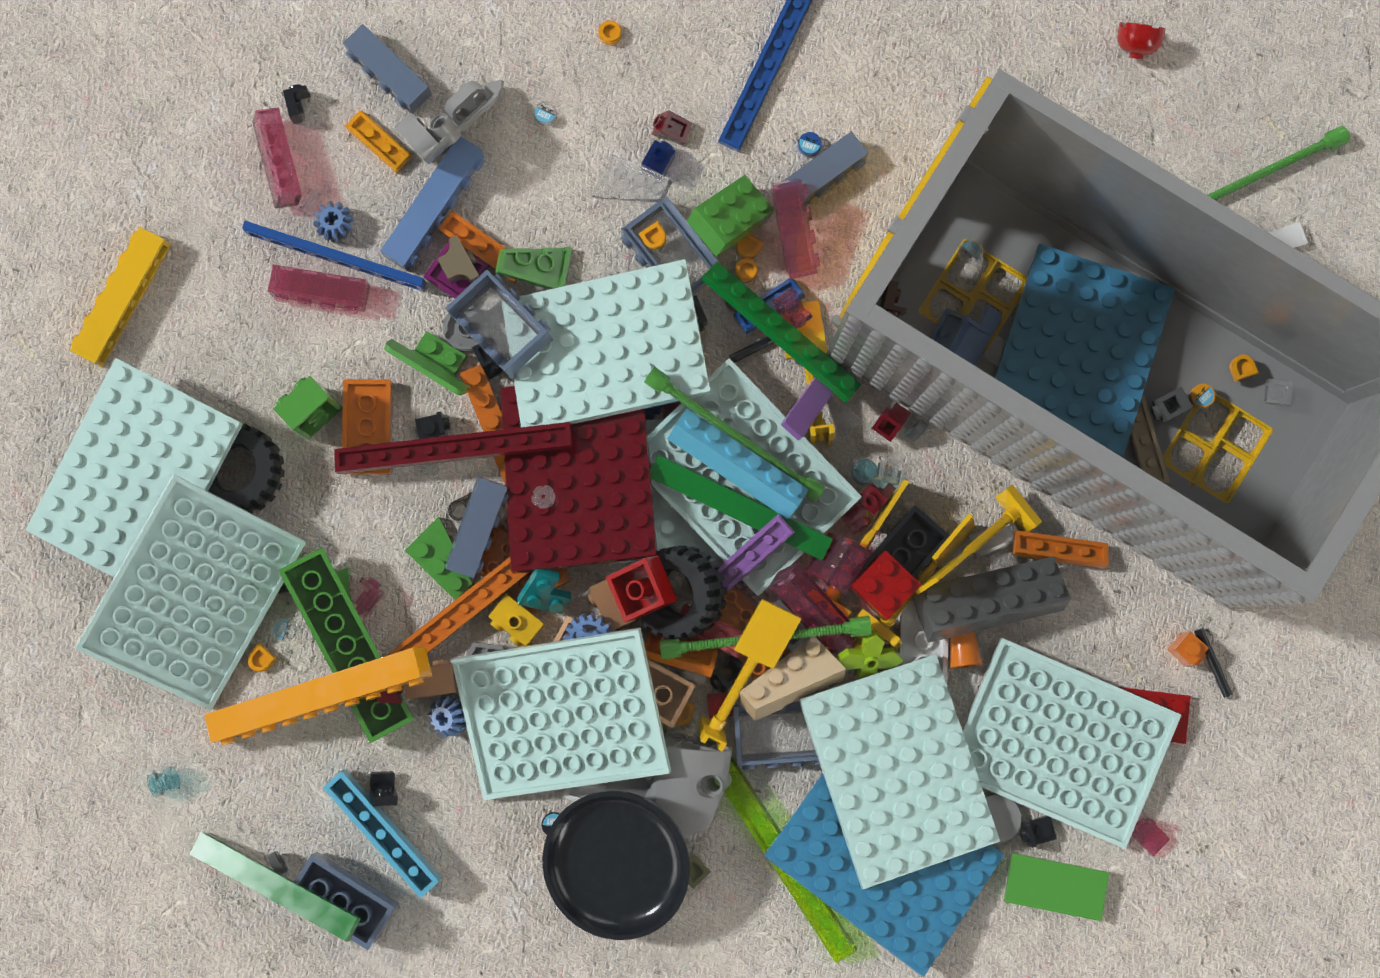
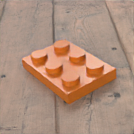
(699, 661)

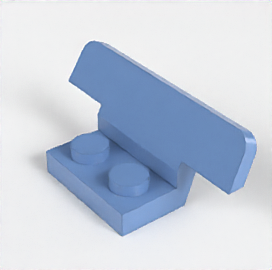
(964, 335)

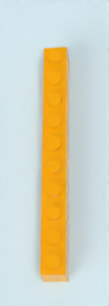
(319, 695)

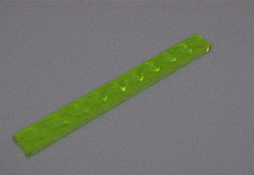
(765, 832)

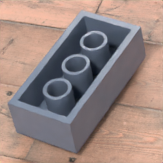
(351, 894)

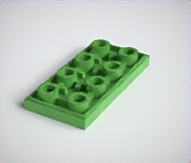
(1056, 886)

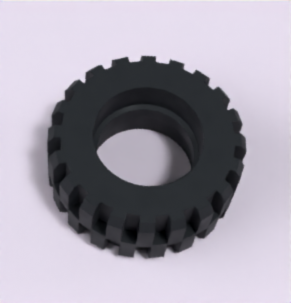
(267, 471)
(707, 595)

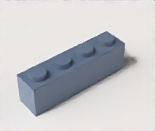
(387, 68)
(831, 166)
(476, 526)

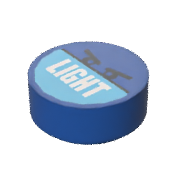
(809, 144)

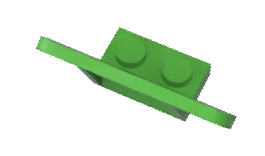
(434, 360)

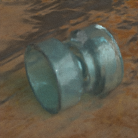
(865, 468)
(162, 782)

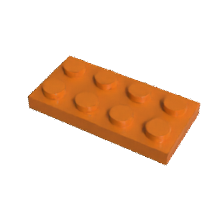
(367, 415)

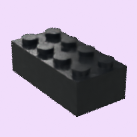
(911, 542)

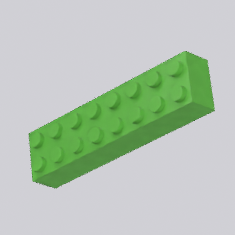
(340, 635)

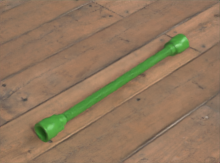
(1332, 140)
(660, 382)
(855, 627)

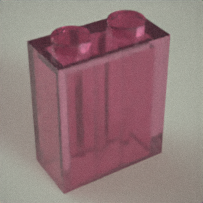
(840, 563)

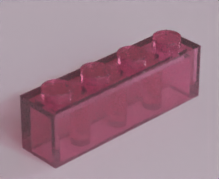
(276, 158)
(794, 228)
(318, 288)
(810, 603)

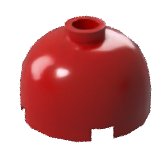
(1139, 39)

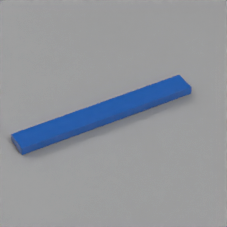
(764, 73)
(334, 256)

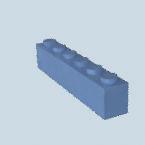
(433, 203)

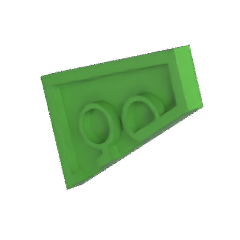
(535, 266)
(431, 553)

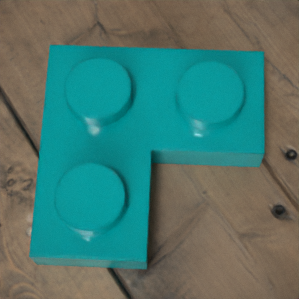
(542, 595)

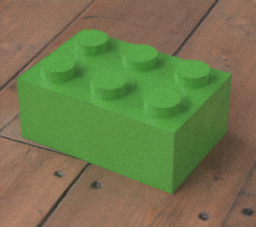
(730, 215)
(307, 407)

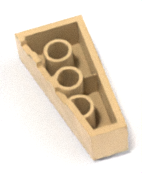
(797, 675)

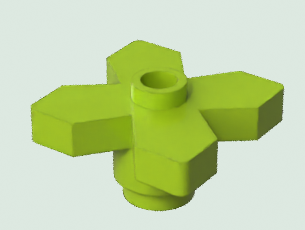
(869, 656)

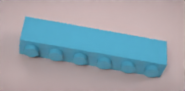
(737, 464)
(382, 833)

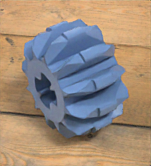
(326, 217)
(447, 716)

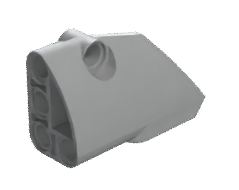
(447, 128)
(689, 789)

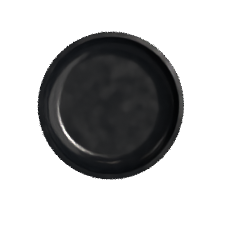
(616, 865)

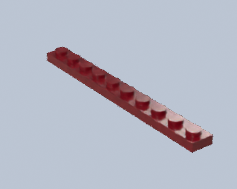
(453, 448)

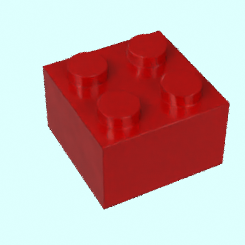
(885, 586)
(641, 588)

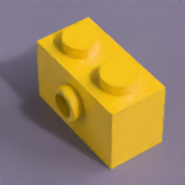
(516, 621)

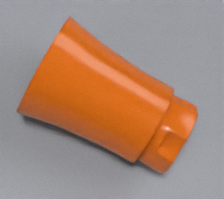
(964, 651)

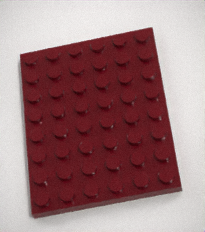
(600, 491)

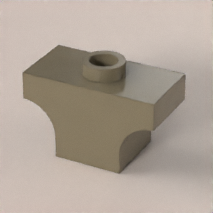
(458, 263)

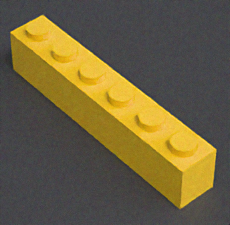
(120, 296)

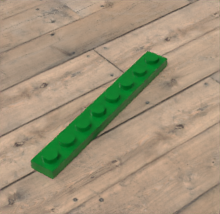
(781, 331)

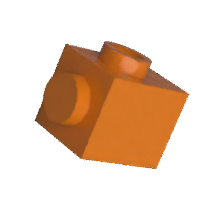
(1188, 649)

